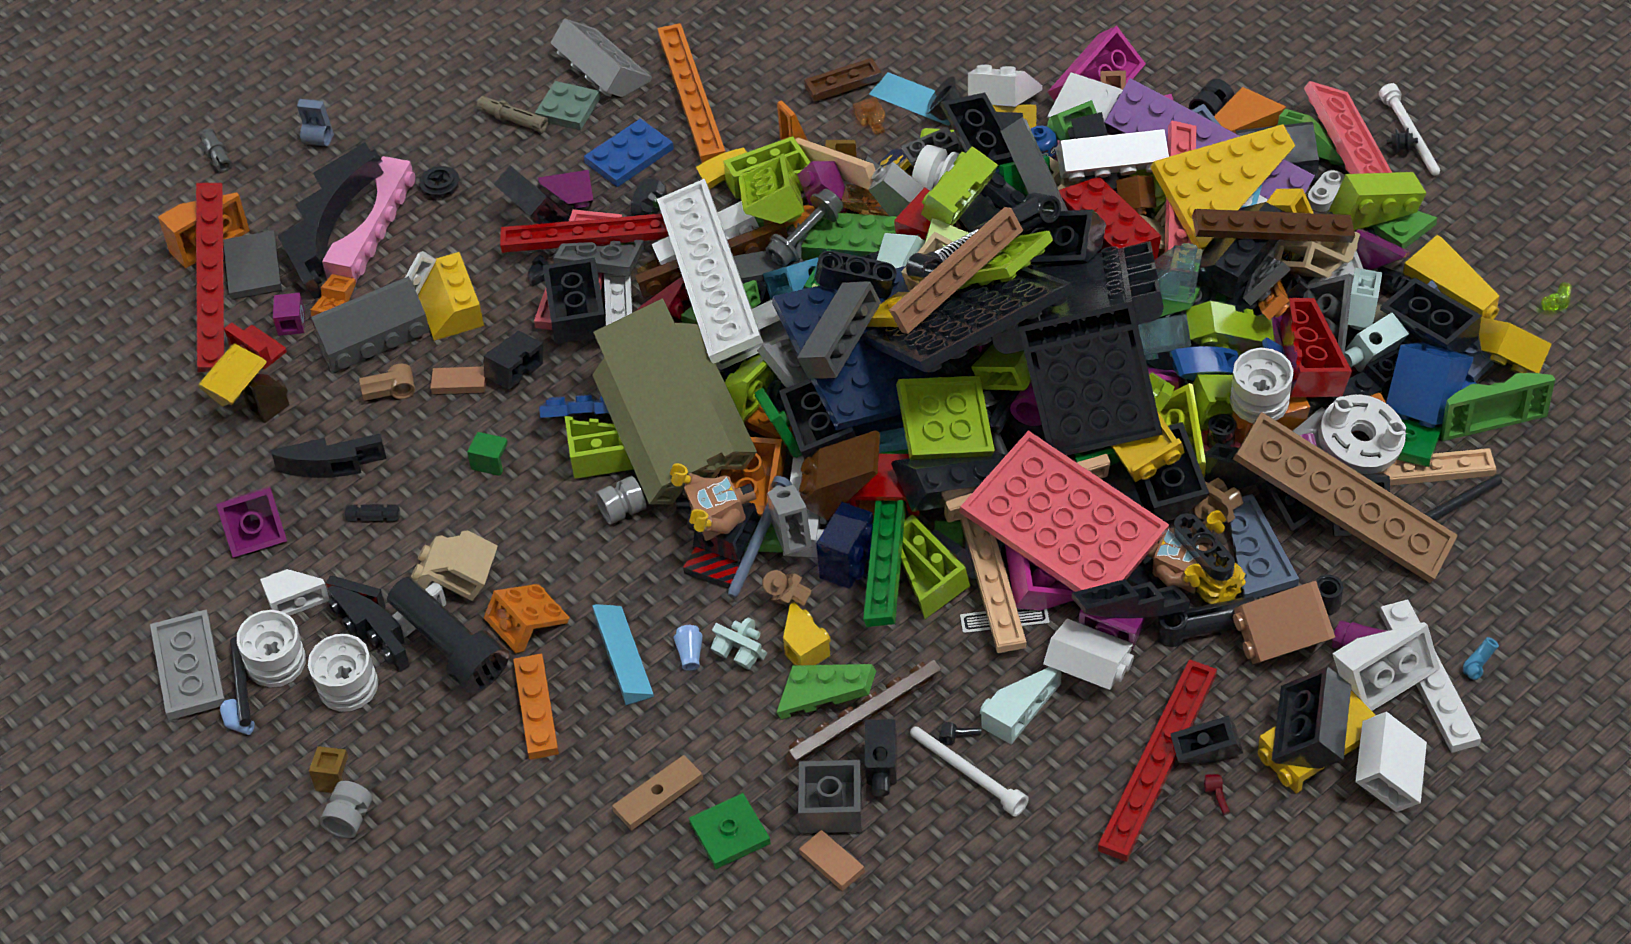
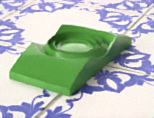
(1497, 405)

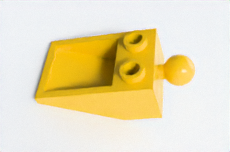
(231, 375)

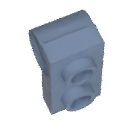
(316, 123)

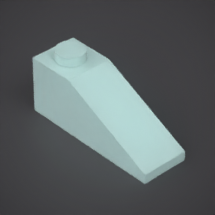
(1364, 298)
(1018, 703)

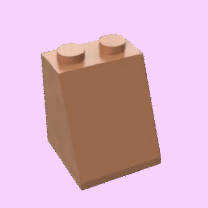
(1283, 622)

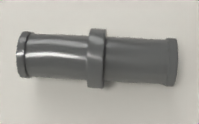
(215, 150)

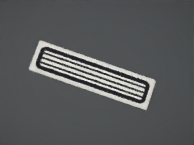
(978, 621)

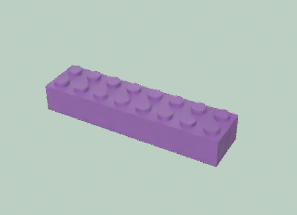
(1147, 110)

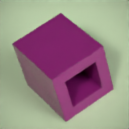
(289, 314)

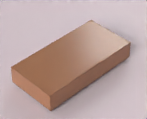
(458, 380)
(832, 860)

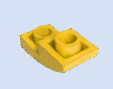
(713, 169)

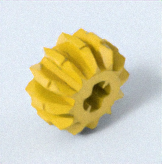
(1217, 591)

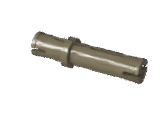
(504, 111)

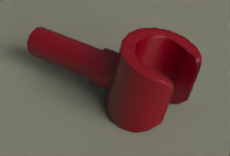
(1214, 783)

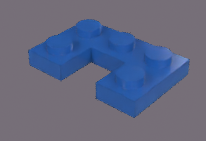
(584, 403)

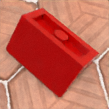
(255, 342)

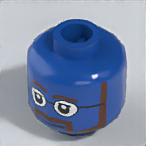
(1046, 140)

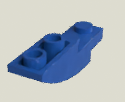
(1203, 360)

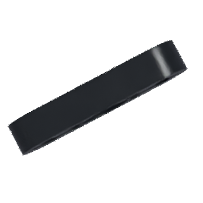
(1206, 559)

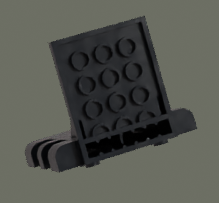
(1090, 351)

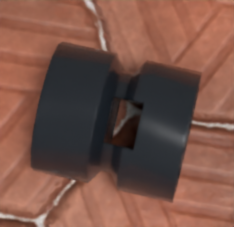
(1213, 96)

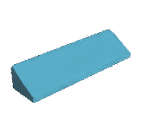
(622, 653)

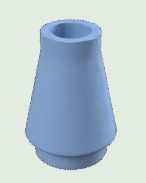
(688, 643)

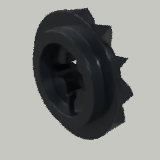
(435, 176)

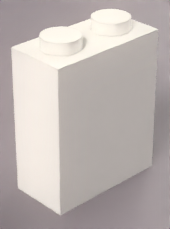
(1089, 654)
(1391, 762)

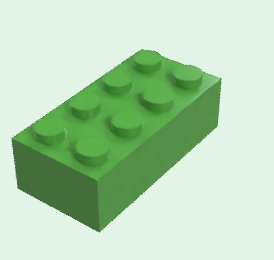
(848, 234)

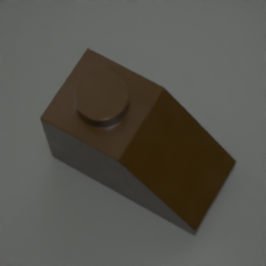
(265, 397)

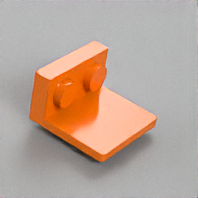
(520, 610)

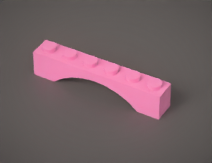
(351, 254)

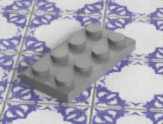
(187, 664)

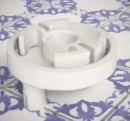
(1365, 415)

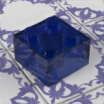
(845, 545)

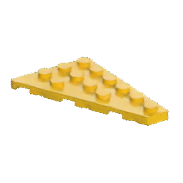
(1220, 174)

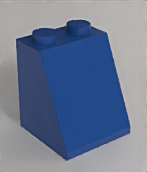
(1425, 380)

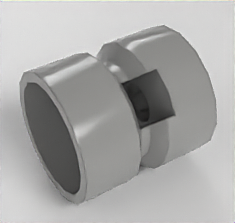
(618, 501)
(345, 811)

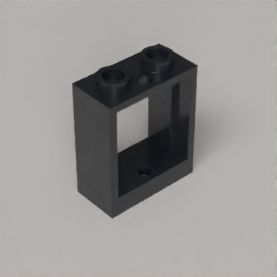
(529, 198)

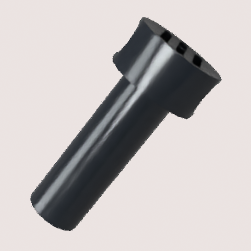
(473, 658)

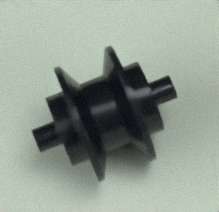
(1402, 140)

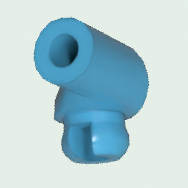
(1474, 664)

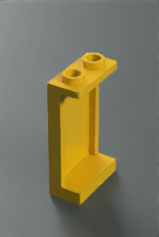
(1149, 454)
(1295, 775)

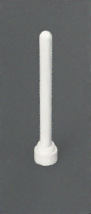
(1391, 96)
(1012, 800)

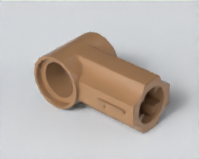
(396, 382)

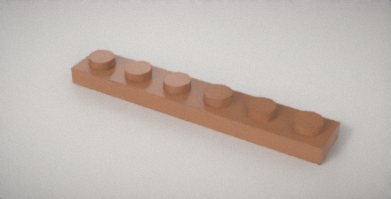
(956, 270)

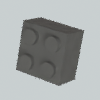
(830, 796)

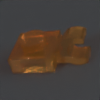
(870, 112)

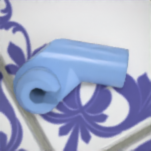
(230, 717)

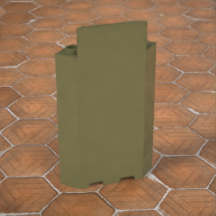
(668, 401)

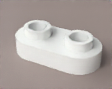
(1325, 190)

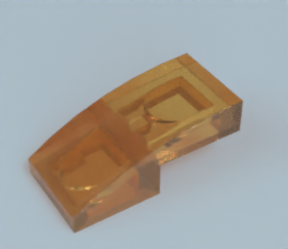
(861, 201)

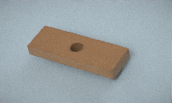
(657, 792)

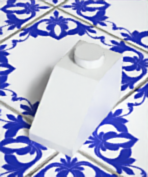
(294, 591)

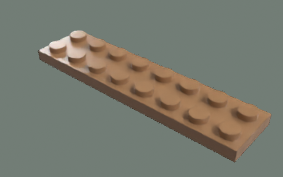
(1345, 497)

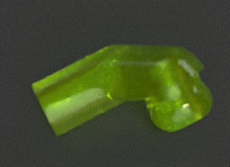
(1558, 300)

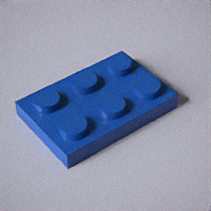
(628, 152)

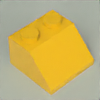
(1512, 346)

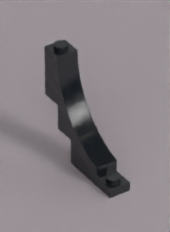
(340, 183)

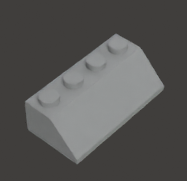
(598, 59)

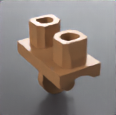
(1219, 499)
(785, 588)

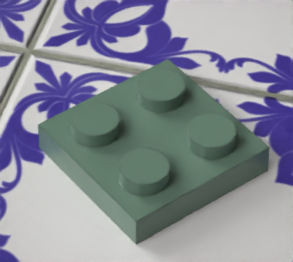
(568, 105)

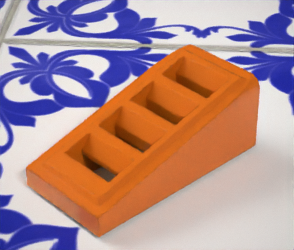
(789, 123)

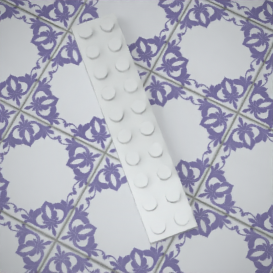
(709, 272)

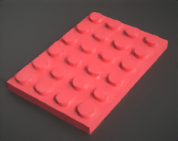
(1063, 516)

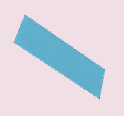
(905, 95)

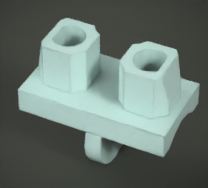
(748, 649)

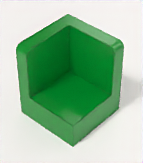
(486, 452)

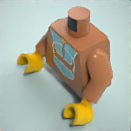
(713, 501)
(1175, 564)

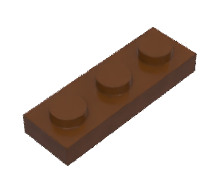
(843, 79)

